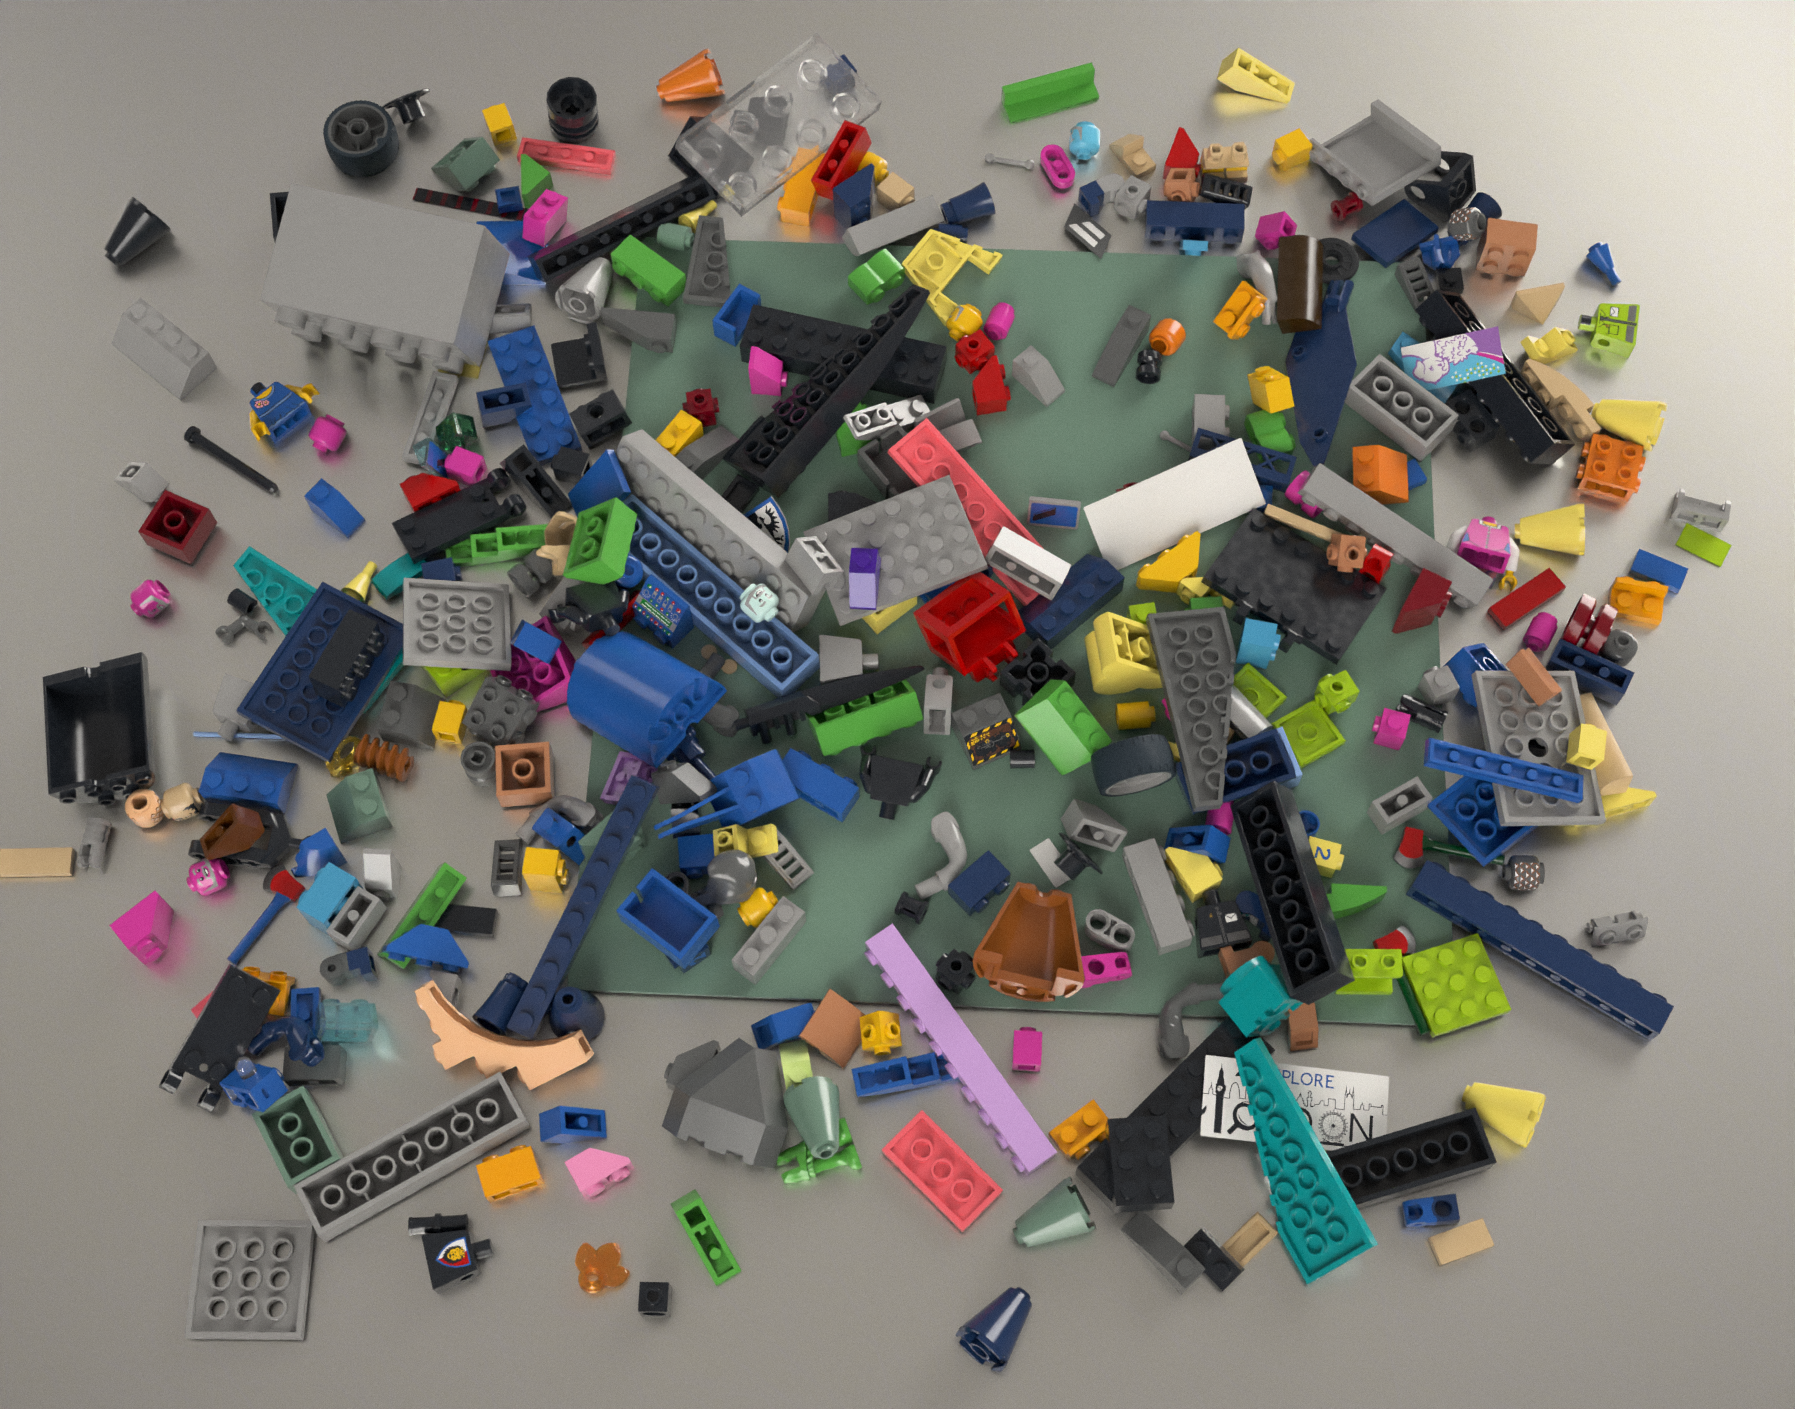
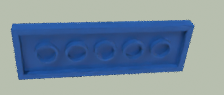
(547, 423)

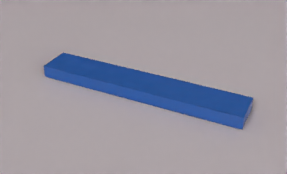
(1503, 770)

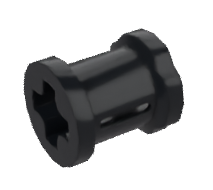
(911, 907)

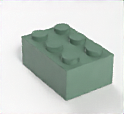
(297, 1136)

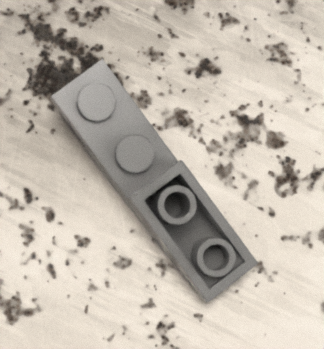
(876, 420)

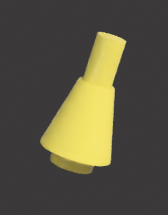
(691, 218)
(359, 585)

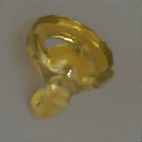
(342, 767)

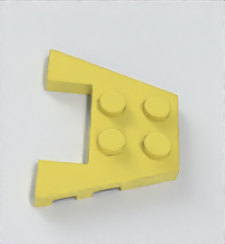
(937, 262)

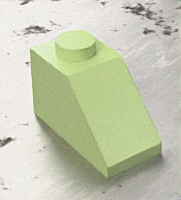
(795, 1062)

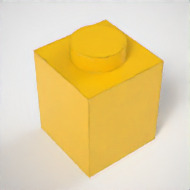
(499, 124)
(1291, 149)
(448, 721)

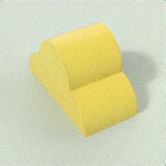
(1120, 656)

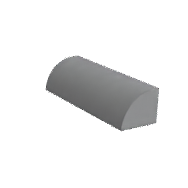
(893, 226)
(1245, 718)

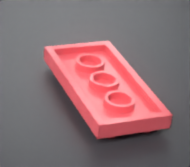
(942, 1171)

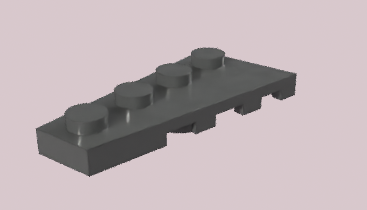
(708, 268)

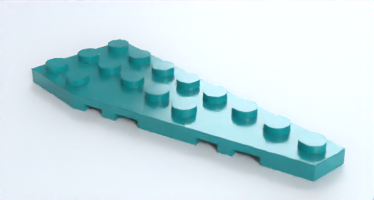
(286, 597)
(1309, 1197)

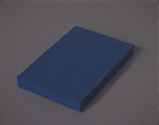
(1394, 233)

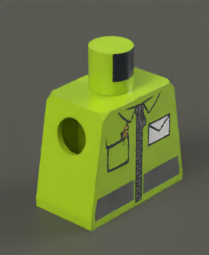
(1612, 327)

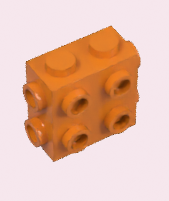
(1610, 467)

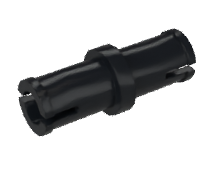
(437, 1224)

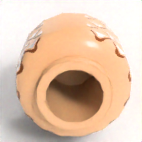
(144, 808)

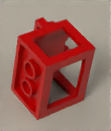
(970, 628)

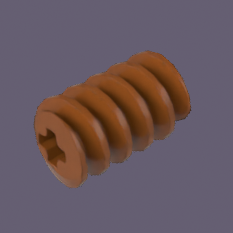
(382, 759)

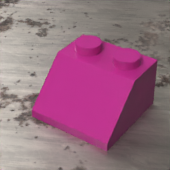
(146, 928)

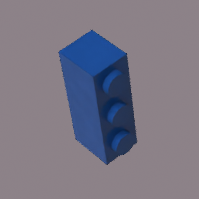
(821, 785)

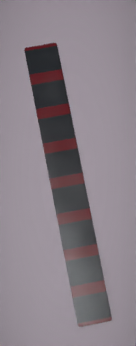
(465, 203)

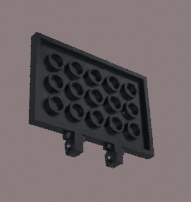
(1292, 585)

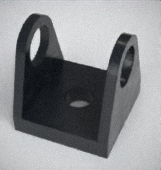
(1452, 191)

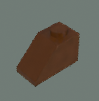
(232, 832)

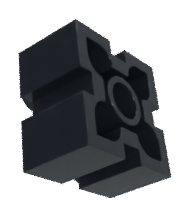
(1035, 663)

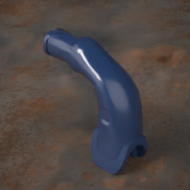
(302, 1042)

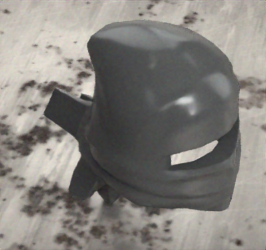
(729, 882)

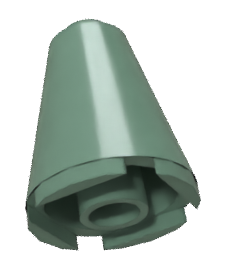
(815, 1114)
(1054, 1217)

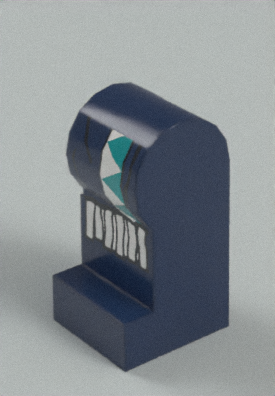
(1251, 910)

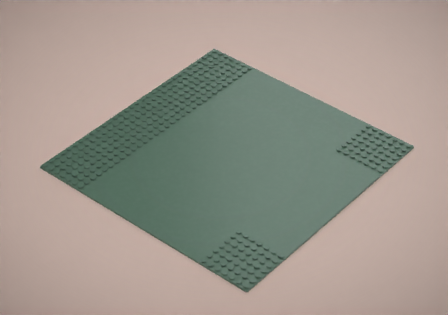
(1075, 451)

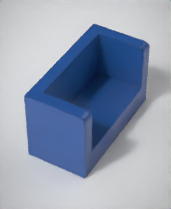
(733, 316)

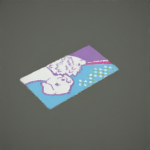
(1455, 359)

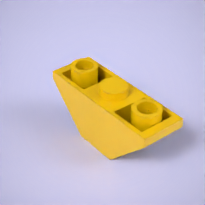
(1171, 566)

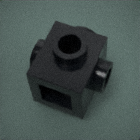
(953, 979)

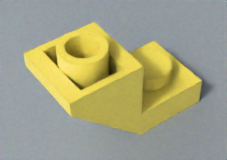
(1551, 346)
(1195, 588)
(754, 841)

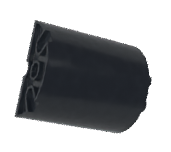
(99, 731)

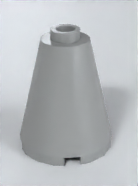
(586, 291)

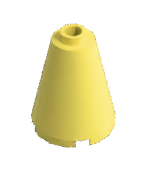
(1631, 419)
(1554, 530)
(1506, 1109)

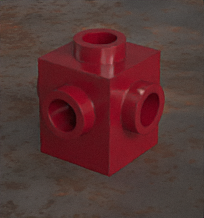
(701, 406)

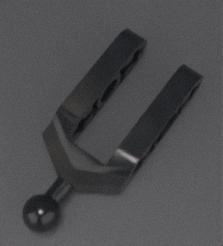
(279, 843)

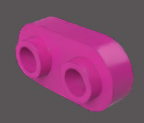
(1059, 168)

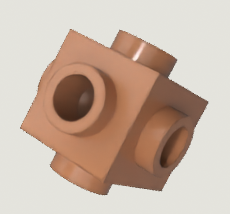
(1181, 185)
(1346, 552)

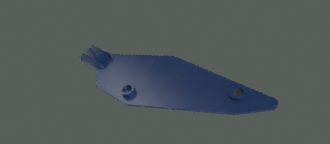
(1321, 372)

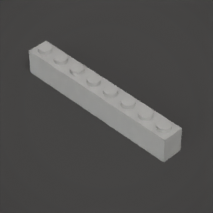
(1382, 526)

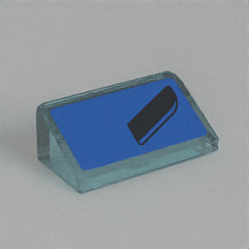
(431, 457)

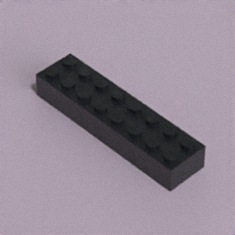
(808, 341)
(1507, 395)
(1291, 893)
(1178, 1099)

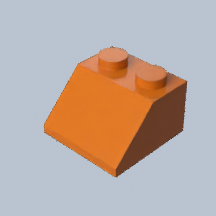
(1381, 473)

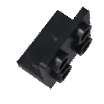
(579, 359)

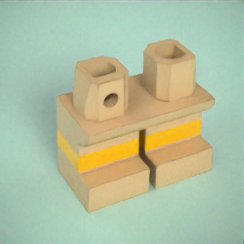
(1230, 160)

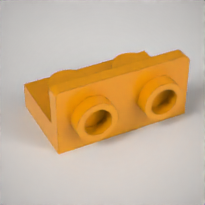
(1240, 310)
(1637, 599)
(1080, 1131)

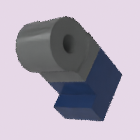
(348, 965)

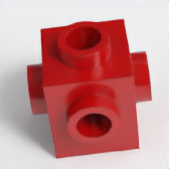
(973, 351)

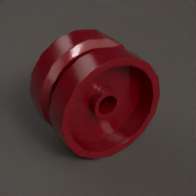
(1591, 628)

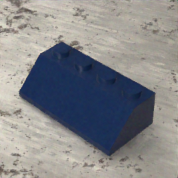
(1084, 592)
(1249, 766)

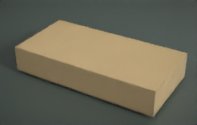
(1250, 1239)
(1461, 1242)

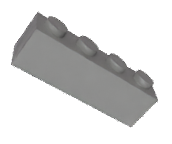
(1157, 896)

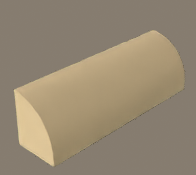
(1613, 772)

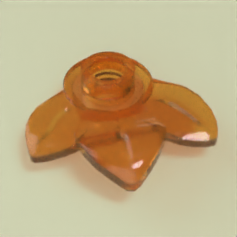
(601, 1263)

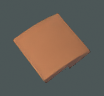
(834, 1029)

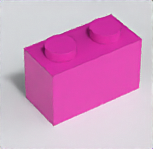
(545, 217)

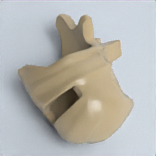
(558, 540)

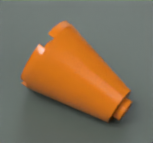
(692, 80)

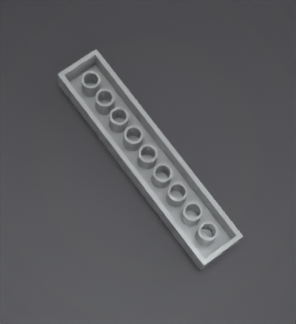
(713, 526)

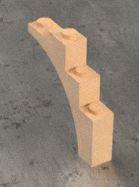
(494, 1053)

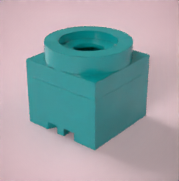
(1257, 997)

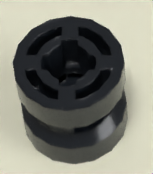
(1149, 364)

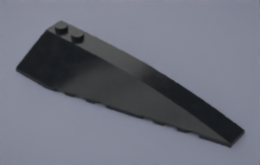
(789, 438)

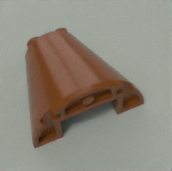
(1032, 946)

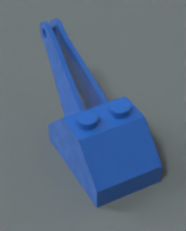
(743, 794)

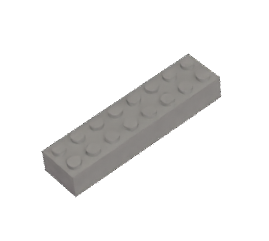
(411, 1157)

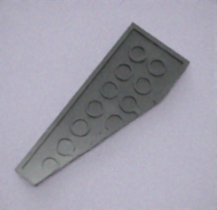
(1197, 679)

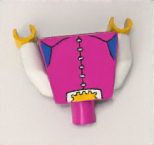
(1487, 547)

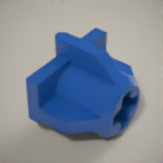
(1440, 252)

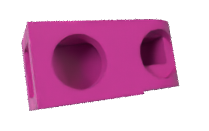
(1105, 968)

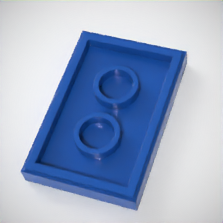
(600, 483)

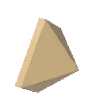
(1537, 302)

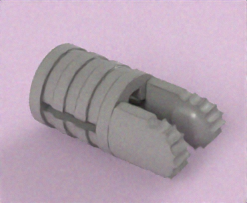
(94, 842)

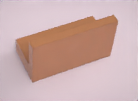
(1533, 676)

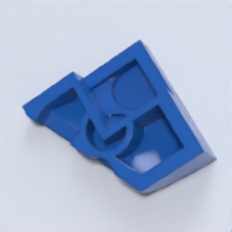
(316, 853)

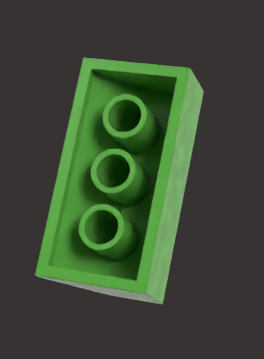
(865, 718)

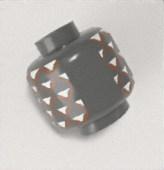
(1466, 224)
(1523, 872)

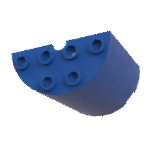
(638, 695)

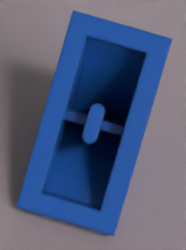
(535, 641)

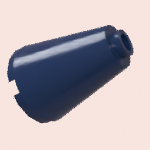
(576, 1010)
(996, 1328)

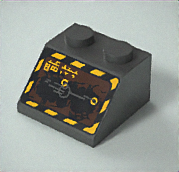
(985, 731)

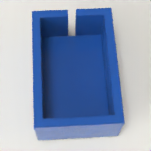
(668, 918)

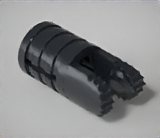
(1422, 712)

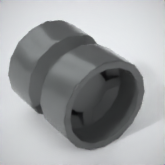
(538, 567)
(479, 763)

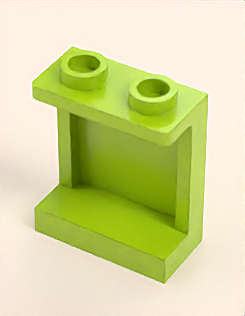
(1373, 971)

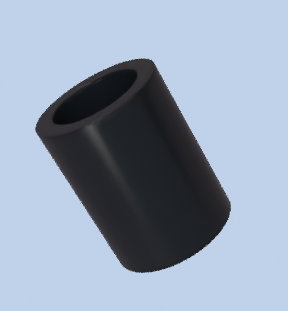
(242, 601)
(1022, 758)

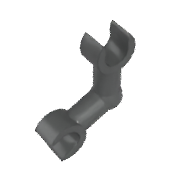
(240, 623)

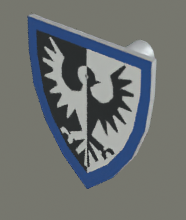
(771, 521)

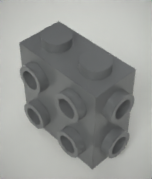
(501, 712)

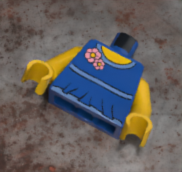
(279, 408)

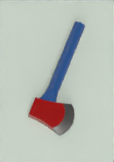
(286, 889)

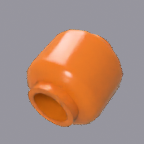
(1167, 336)

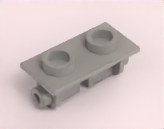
(1627, 927)

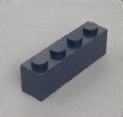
(1194, 221)

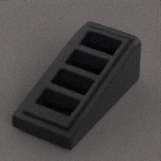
(1240, 192)

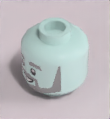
(759, 603)

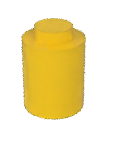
(1134, 715)

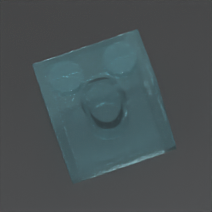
(346, 1021)

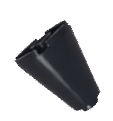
(134, 232)

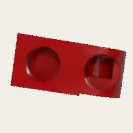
(1377, 563)

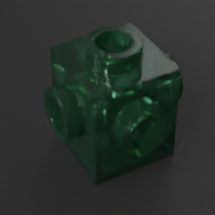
(456, 431)

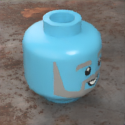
(1084, 140)

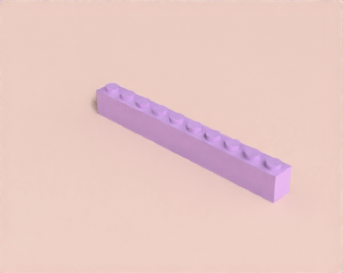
(960, 1049)

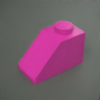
(766, 373)

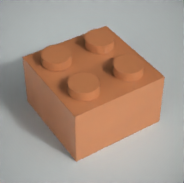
(1506, 247)
(524, 774)

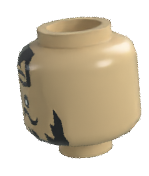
(181, 802)

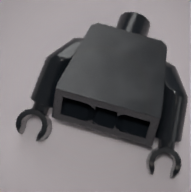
(593, 607)
(894, 780)

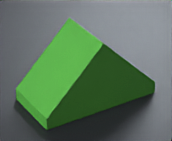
(534, 180)

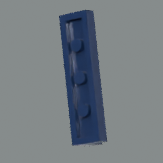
(1264, 475)

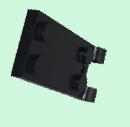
(458, 517)
(221, 1033)

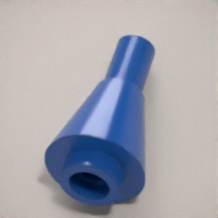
(1601, 257)

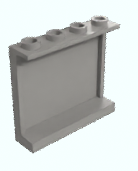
(1378, 154)

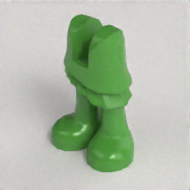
(810, 1166)

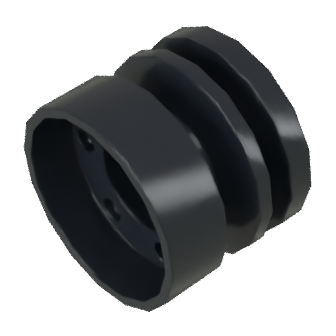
(572, 109)

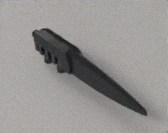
(815, 700)

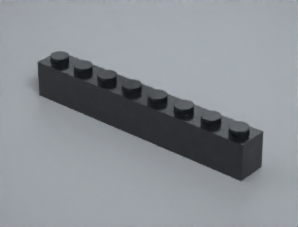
(614, 229)

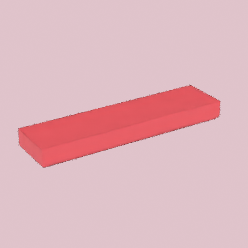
(568, 155)

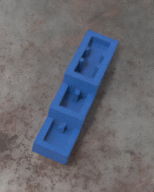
(900, 1074)

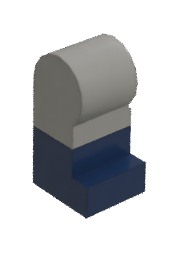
(1099, 192)

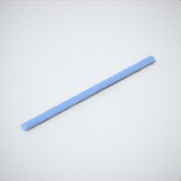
(239, 735)

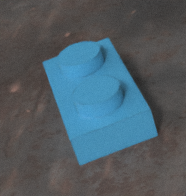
(1193, 247)

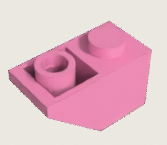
(597, 1168)

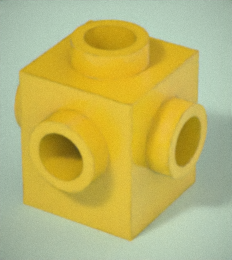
(880, 1032)

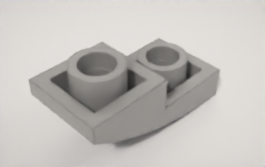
(962, 435)

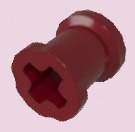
(1346, 206)

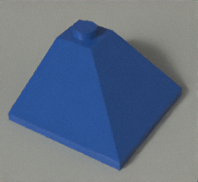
(518, 269)
(1473, 818)

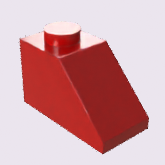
(1182, 154)
(427, 489)

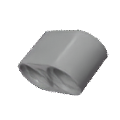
(1106, 935)

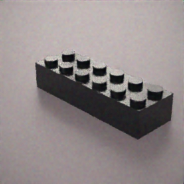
(1414, 1158)

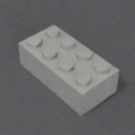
(1400, 407)

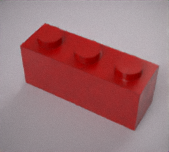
(841, 158)

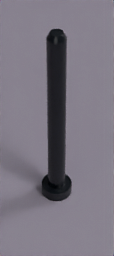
(193, 435)

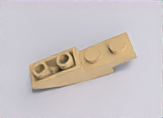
(1560, 392)

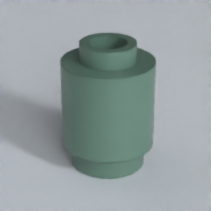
(675, 236)

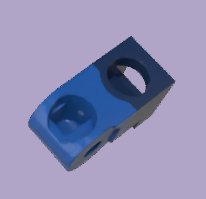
(1431, 1211)

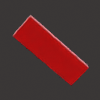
(1526, 599)

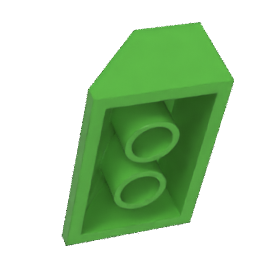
(601, 543)
(1062, 726)

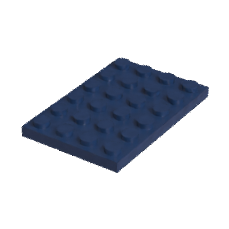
(283, 693)

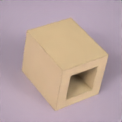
(895, 192)

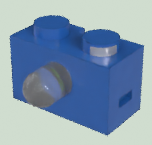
(253, 1085)

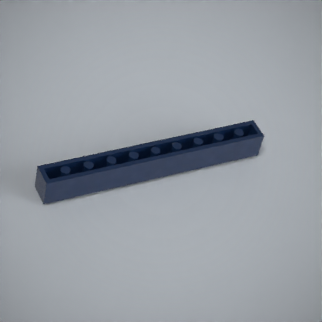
(583, 907)
(1540, 950)

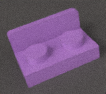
(624, 767)

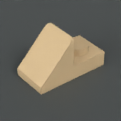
(1133, 156)

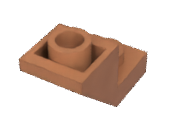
(1303, 1028)

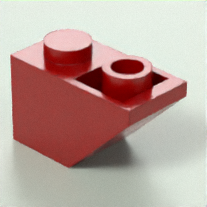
(989, 390)

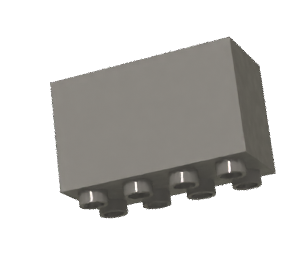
(384, 278)

